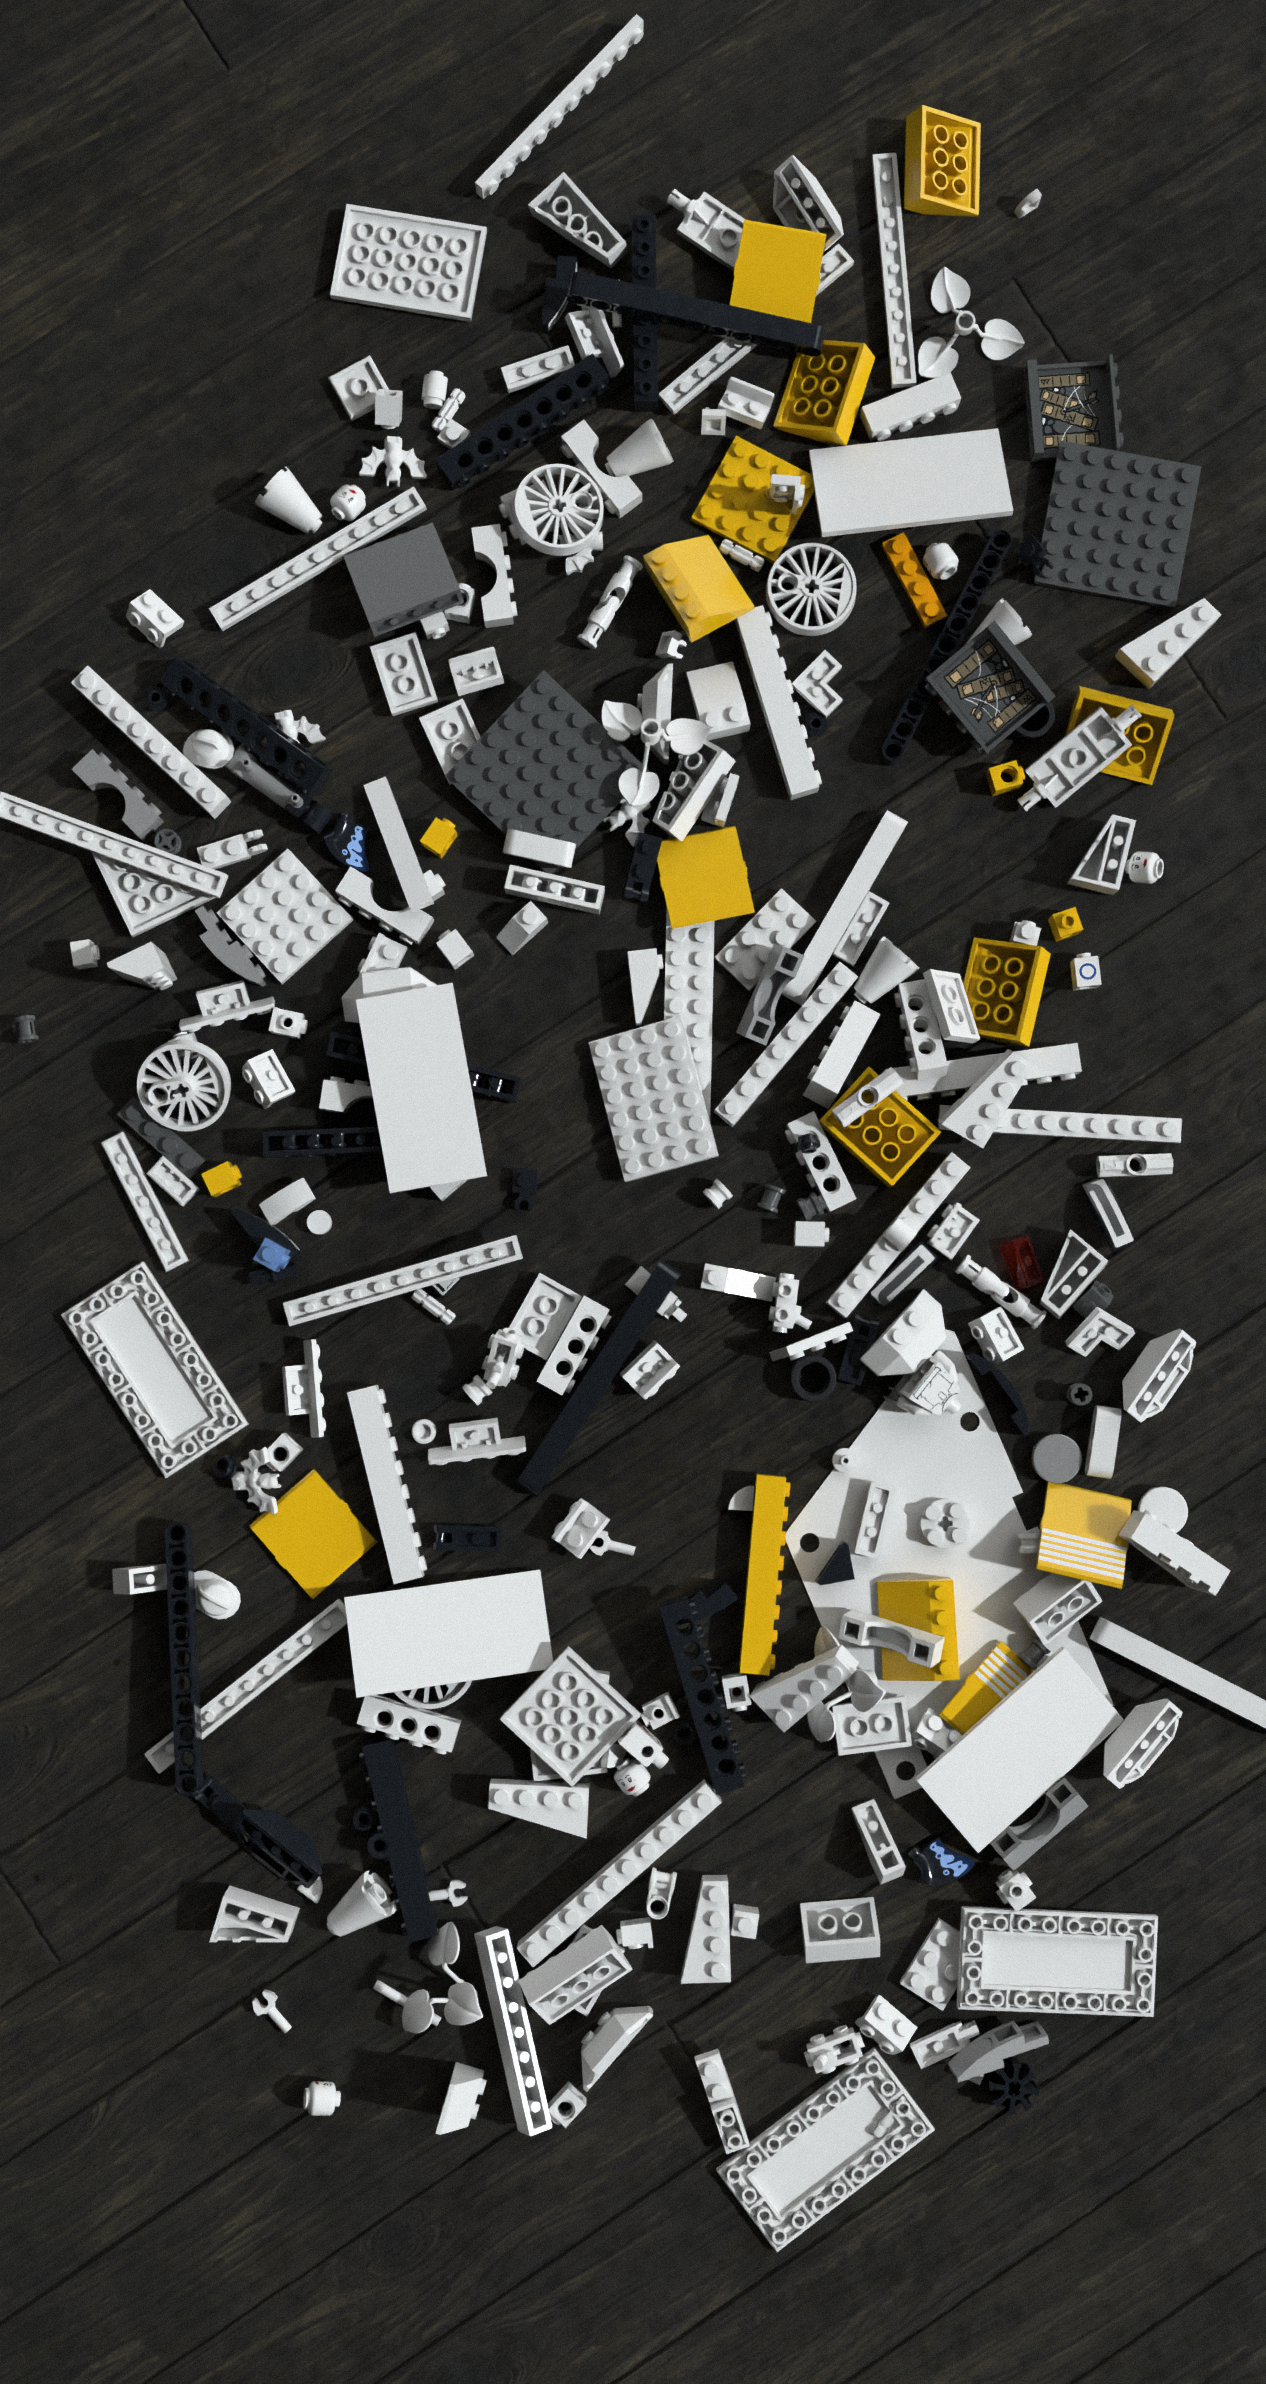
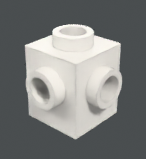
(1020, 1895)

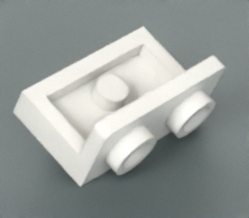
(153, 618)
(476, 671)
(952, 1231)
(650, 1370)
(934, 1734)
(886, 2026)

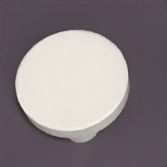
(1166, 1505)

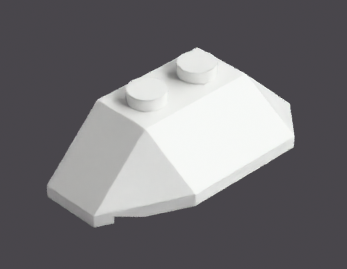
(803, 203)
(657, 705)
(381, 983)
(908, 1339)
(1157, 1374)
(1140, 1741)
(610, 2039)

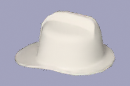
(208, 748)
(215, 1595)

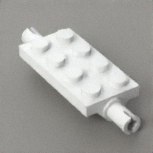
(709, 226)
(1078, 757)

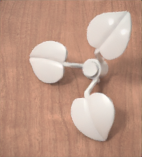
(953, 292)
(623, 719)
(863, 1688)
(462, 1998)

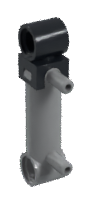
(279, 790)

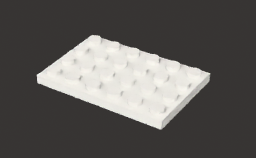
(408, 262)
(653, 1099)

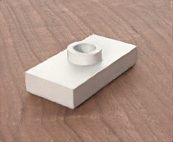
(173, 1181)

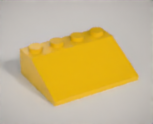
(941, 163)
(826, 392)
(697, 585)
(1146, 734)
(1005, 988)
(885, 1136)
(927, 1607)

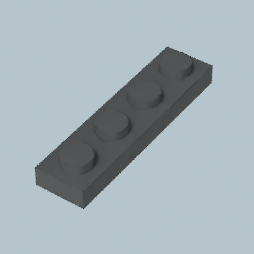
(162, 1138)

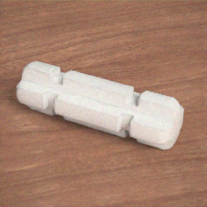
(448, 409)
(741, 555)
(433, 1306)
(886, 2118)

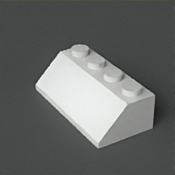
(574, 1975)

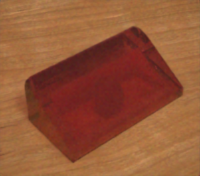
(1022, 1262)

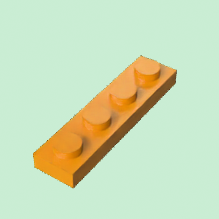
(914, 580)

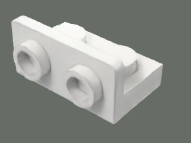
(746, 402)
(787, 488)
(719, 805)
(383, 955)
(267, 1078)
(996, 1336)
(580, 1527)

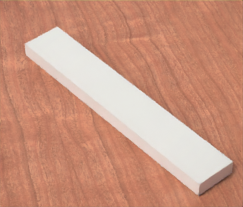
(398, 844)
(144, 1201)

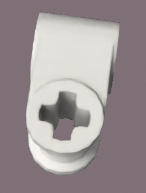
(660, 1888)

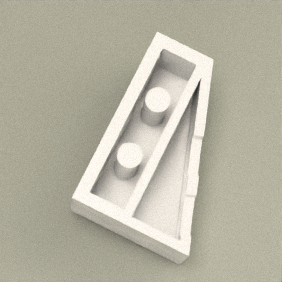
(1072, 1274)
(253, 1917)

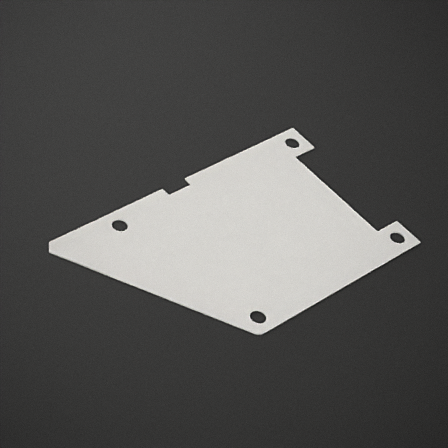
(929, 1462)

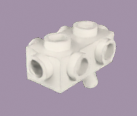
(785, 1310)
(501, 1361)
(827, 2052)

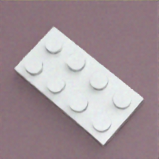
(778, 922)

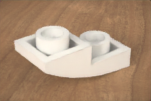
(286, 1201)

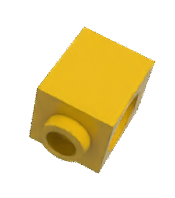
(995, 782)
(439, 837)
(1065, 924)
(222, 1178)

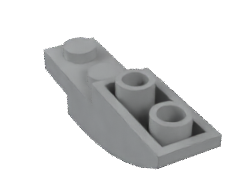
(234, 955)
(990, 2049)

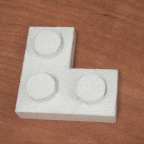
(813, 684)
(1099, 1327)

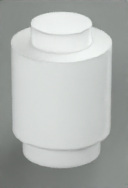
(434, 389)

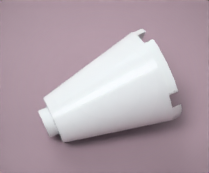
(639, 452)
(290, 502)
(1008, 621)
(883, 971)
(362, 1905)

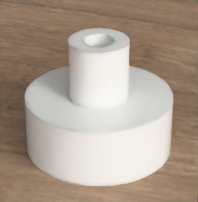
(840, 1455)

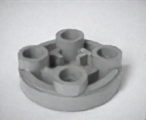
(1056, 1458)

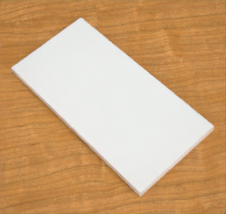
(910, 482)
(421, 1088)
(154, 1369)
(448, 1633)
(1019, 1749)
(1057, 1961)
(823, 2150)

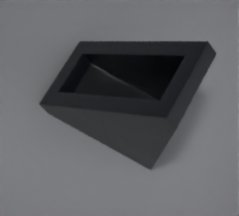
(838, 1567)

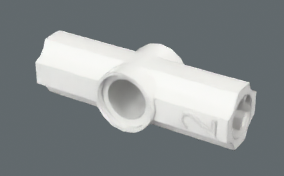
(879, 1087)
(1149, 1165)

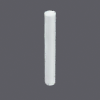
(398, 1997)

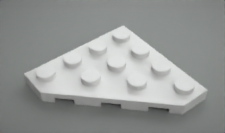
(145, 897)

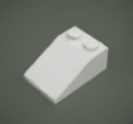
(719, 700)
(461, 2098)

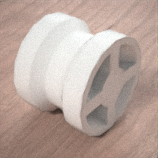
(717, 1194)
(477, 1389)
(1029, 1541)

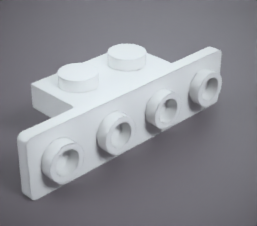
(594, 336)
(225, 1003)
(303, 1389)
(474, 1441)

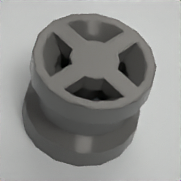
(165, 838)
(810, 1206)

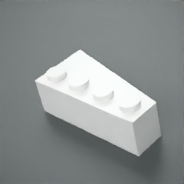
(576, 219)
(1164, 645)
(691, 789)
(841, 1054)
(987, 1100)
(1174, 1553)
(799, 1690)
(543, 1803)
(709, 1940)

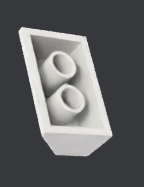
(145, 966)
(1056, 1605)
(840, 1930)

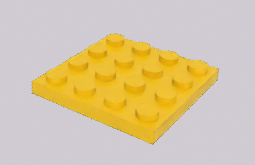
(740, 505)

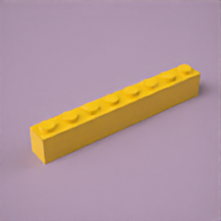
(762, 1574)

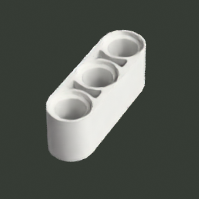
(539, 848)
(1103, 1442)

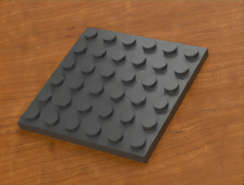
(1118, 524)
(545, 767)

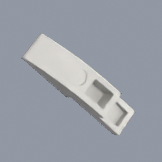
(722, 2101)

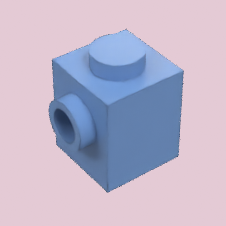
(272, 1255)

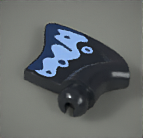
(347, 843)
(939, 1864)

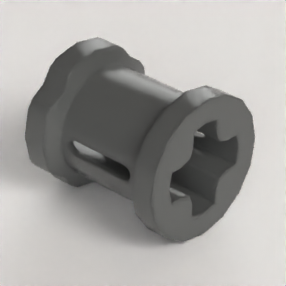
(26, 1029)
(771, 1198)
(1085, 1399)
(1034, 1653)

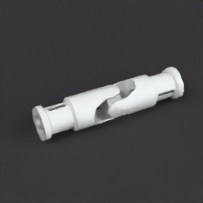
(604, 612)
(990, 1284)

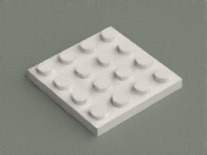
(285, 916)
(570, 1716)

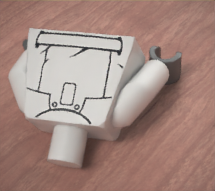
(930, 1388)

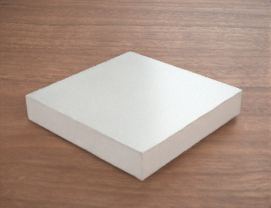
(358, 386)

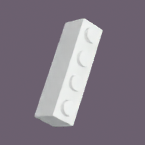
(910, 407)

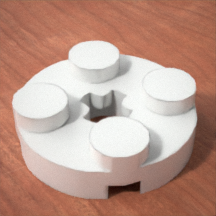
(935, 1534)

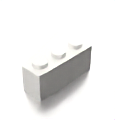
(1106, 858)

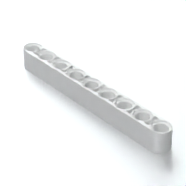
(845, 906)
(1180, 1671)

